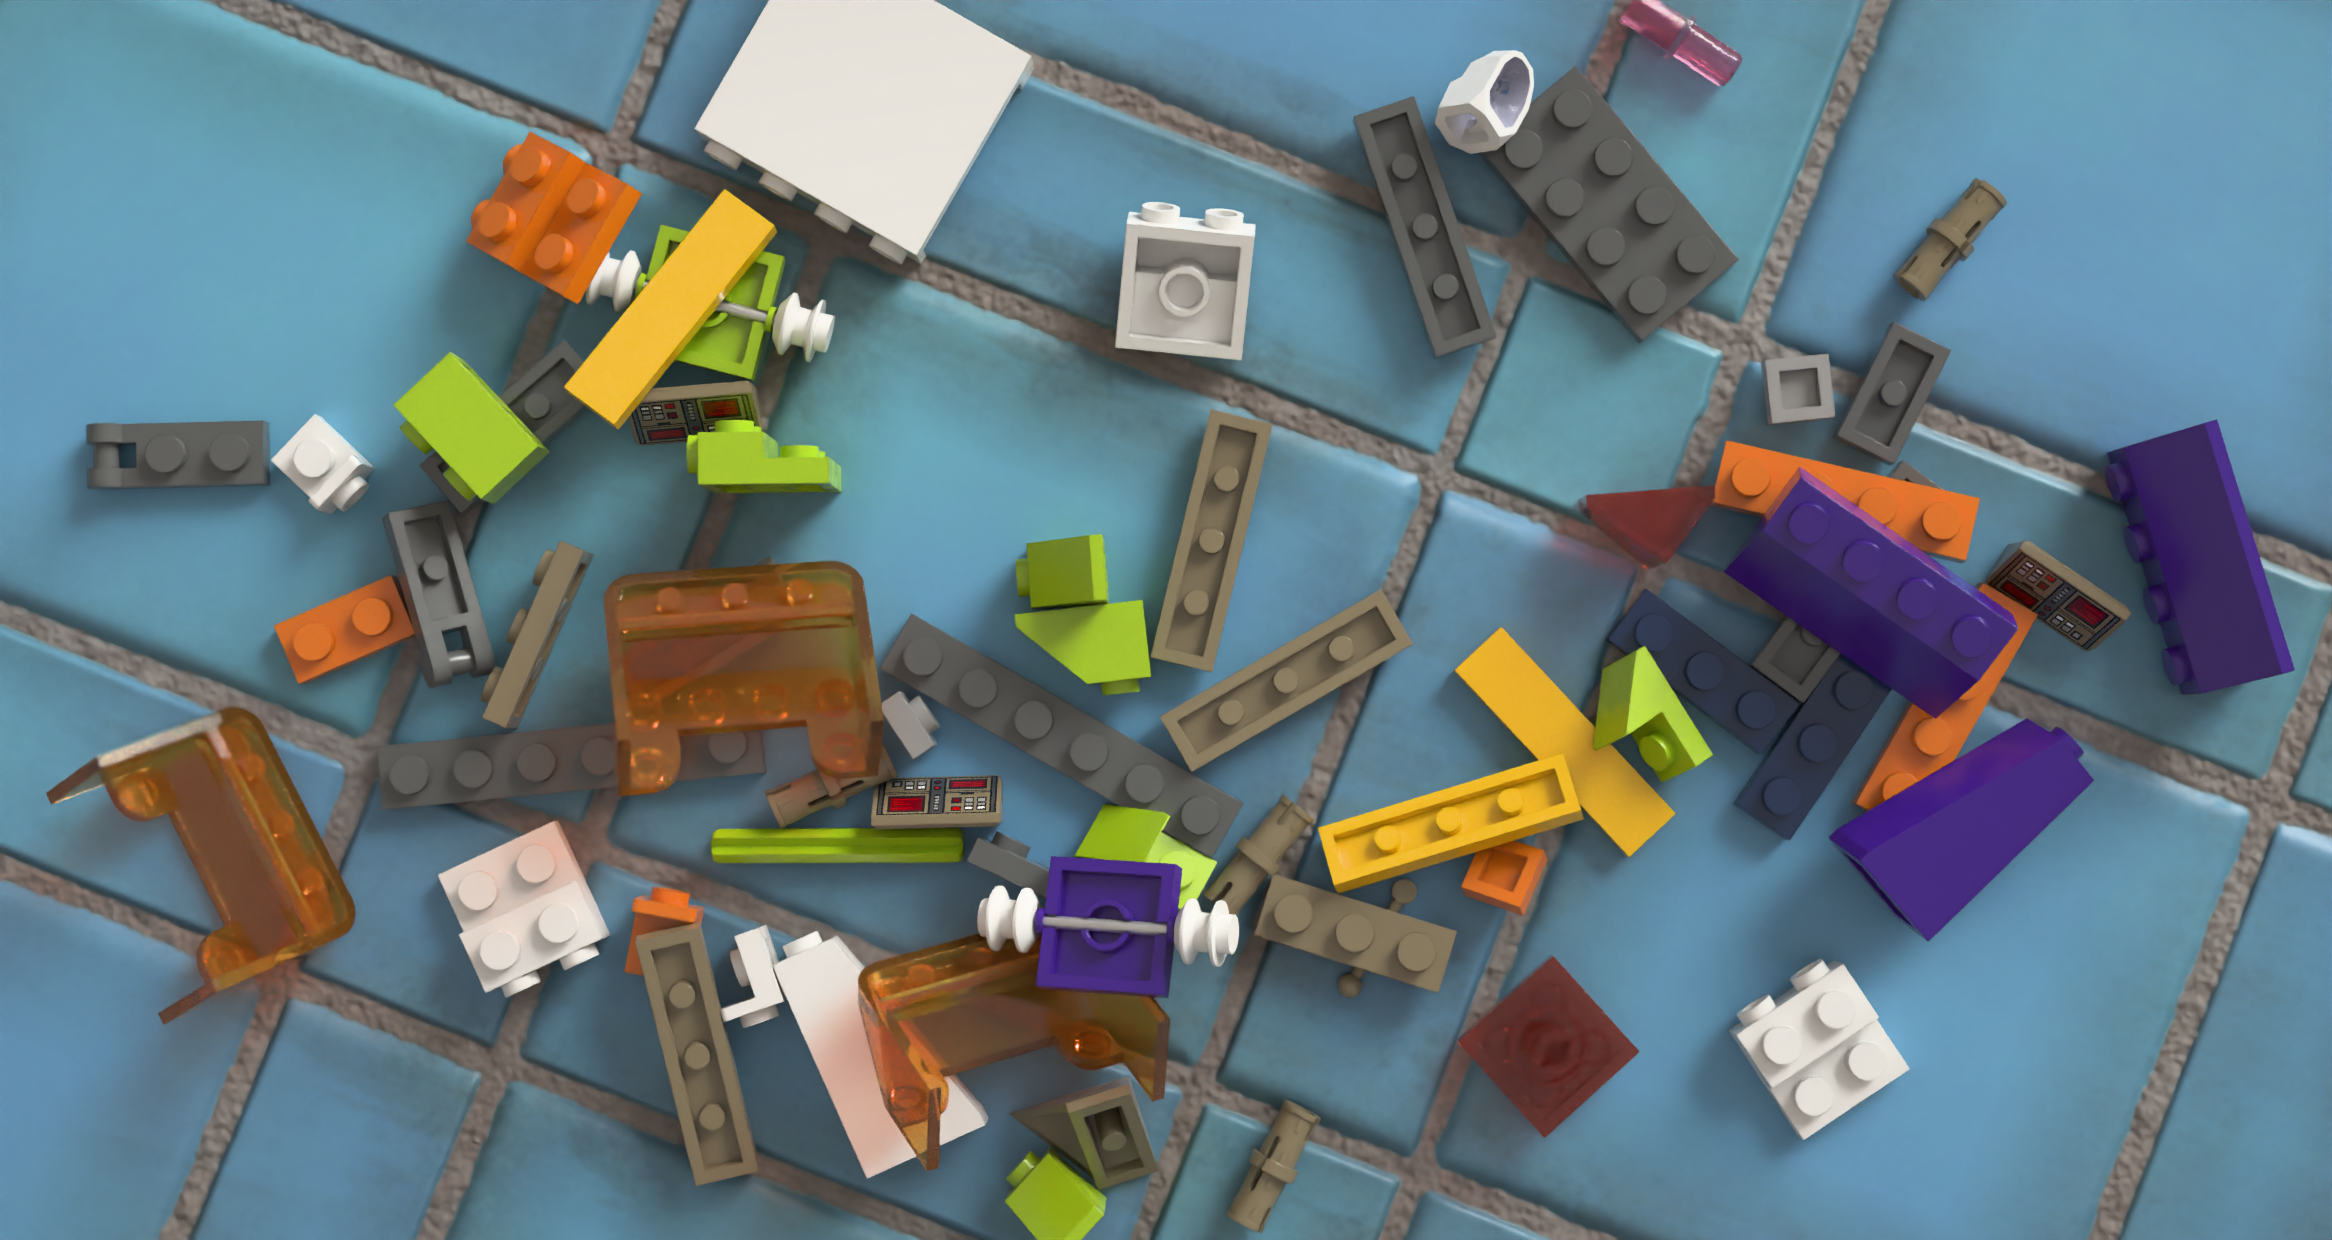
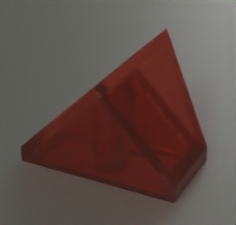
(1650, 521)

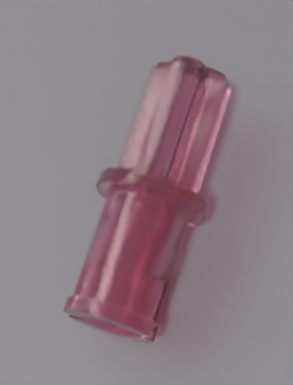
(1682, 39)

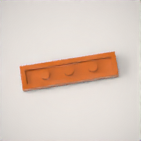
(1925, 516)
(1927, 744)

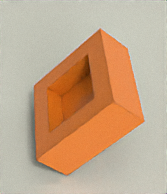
(1505, 875)

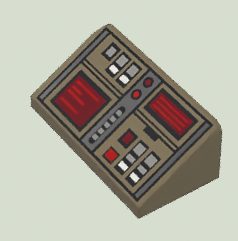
(681, 411)
(2057, 595)
(938, 802)

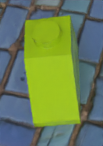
(1064, 573)
(1095, 642)
(1053, 1197)

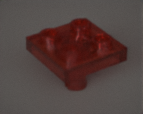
(1547, 1045)

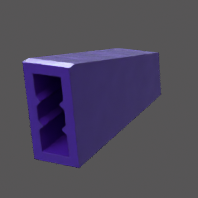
(1963, 823)

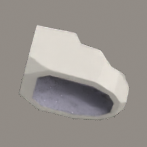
(1487, 102)

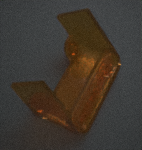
(244, 838)
(977, 1006)

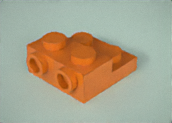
(552, 216)

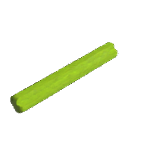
(837, 845)

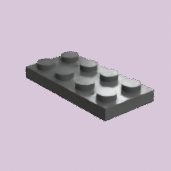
(1609, 206)

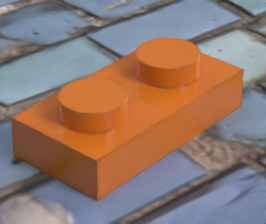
(346, 629)

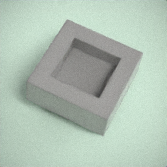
(1798, 389)
(911, 722)

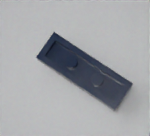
(1705, 672)
(1812, 747)

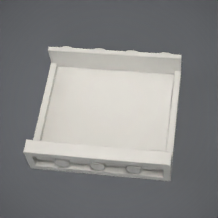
(864, 110)

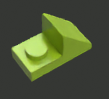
(1642, 703)
(1139, 837)

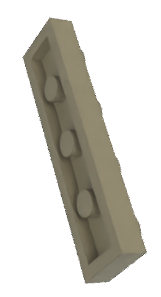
(1211, 540)
(1286, 680)
(697, 1053)

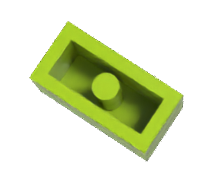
(469, 430)

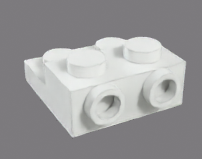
(1185, 282)
(524, 909)
(1817, 1046)

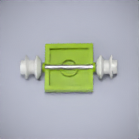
(738, 327)

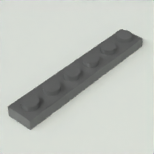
(1060, 734)
(541, 764)

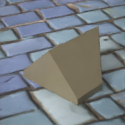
(1096, 1131)

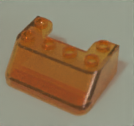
(740, 656)

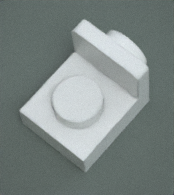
(324, 466)
(753, 967)

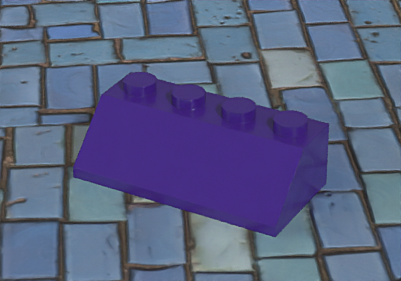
(2198, 560)
(1871, 595)

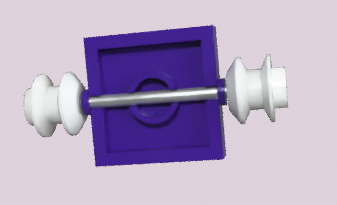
(1109, 926)

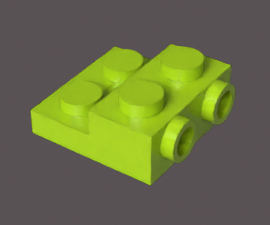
(746, 460)

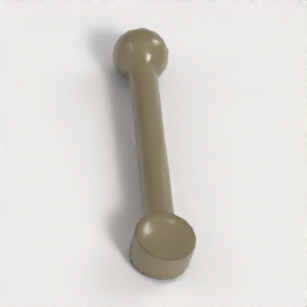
(1403, 892)

